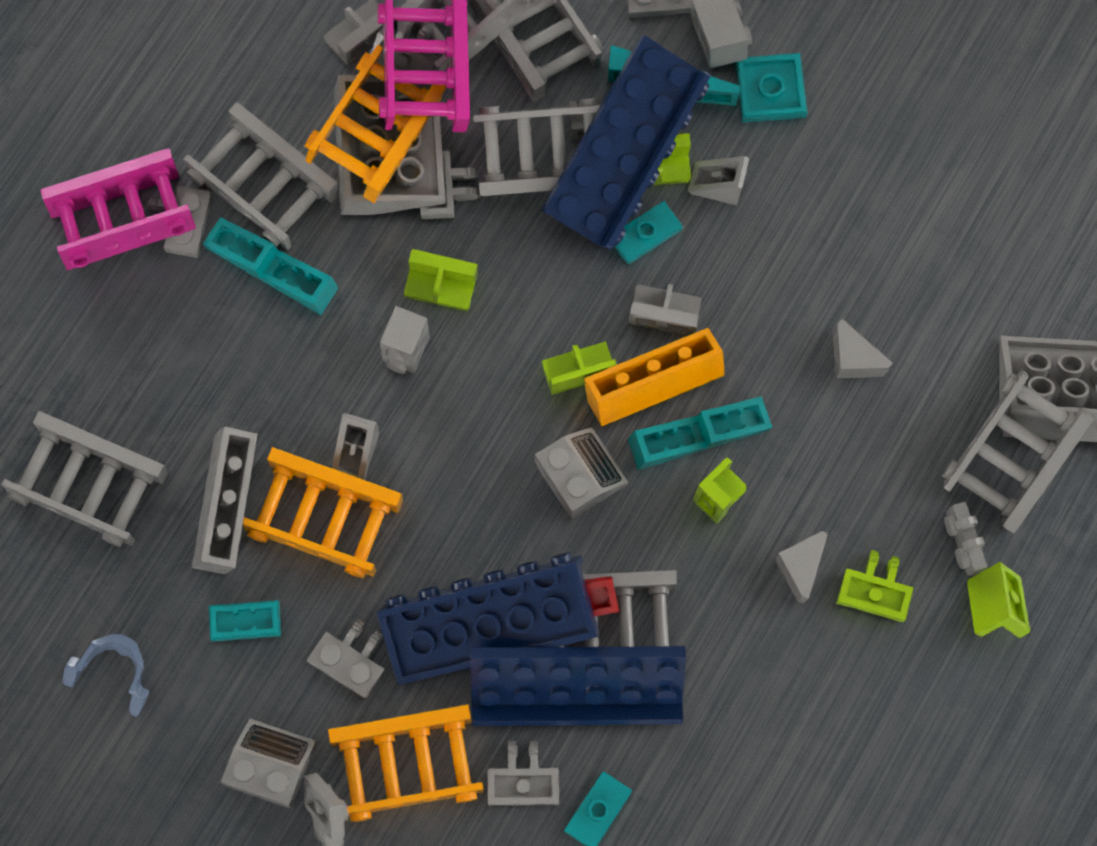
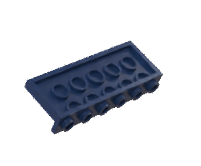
(626, 143)
(515, 609)
(577, 685)

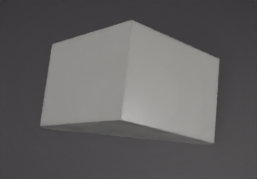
(719, 179)
(855, 355)
(355, 445)
(801, 563)

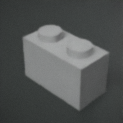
(720, 31)
(404, 340)

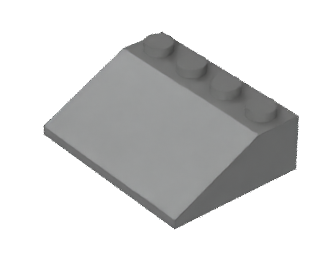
(418, 177)
(1059, 372)

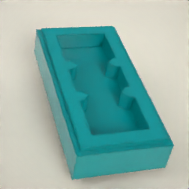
(648, 232)
(245, 621)
(598, 810)

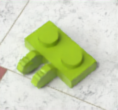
(873, 593)

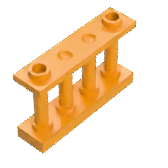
(391, 151)
(317, 478)
(418, 728)

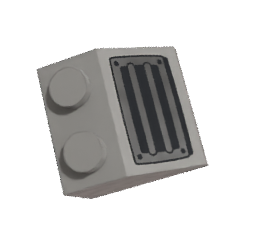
(579, 471)
(269, 763)

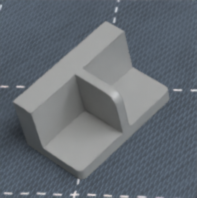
(356, 32)
(665, 310)

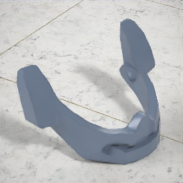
(124, 646)

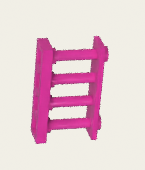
(456, 77)
(109, 184)

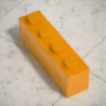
(654, 376)

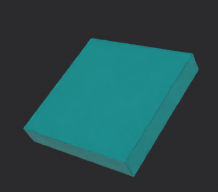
(771, 88)

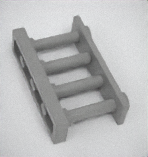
(478, 35)
(517, 52)
(268, 145)
(528, 177)
(83, 445)
(1032, 481)
(625, 584)

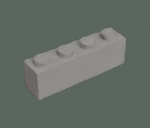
(224, 500)

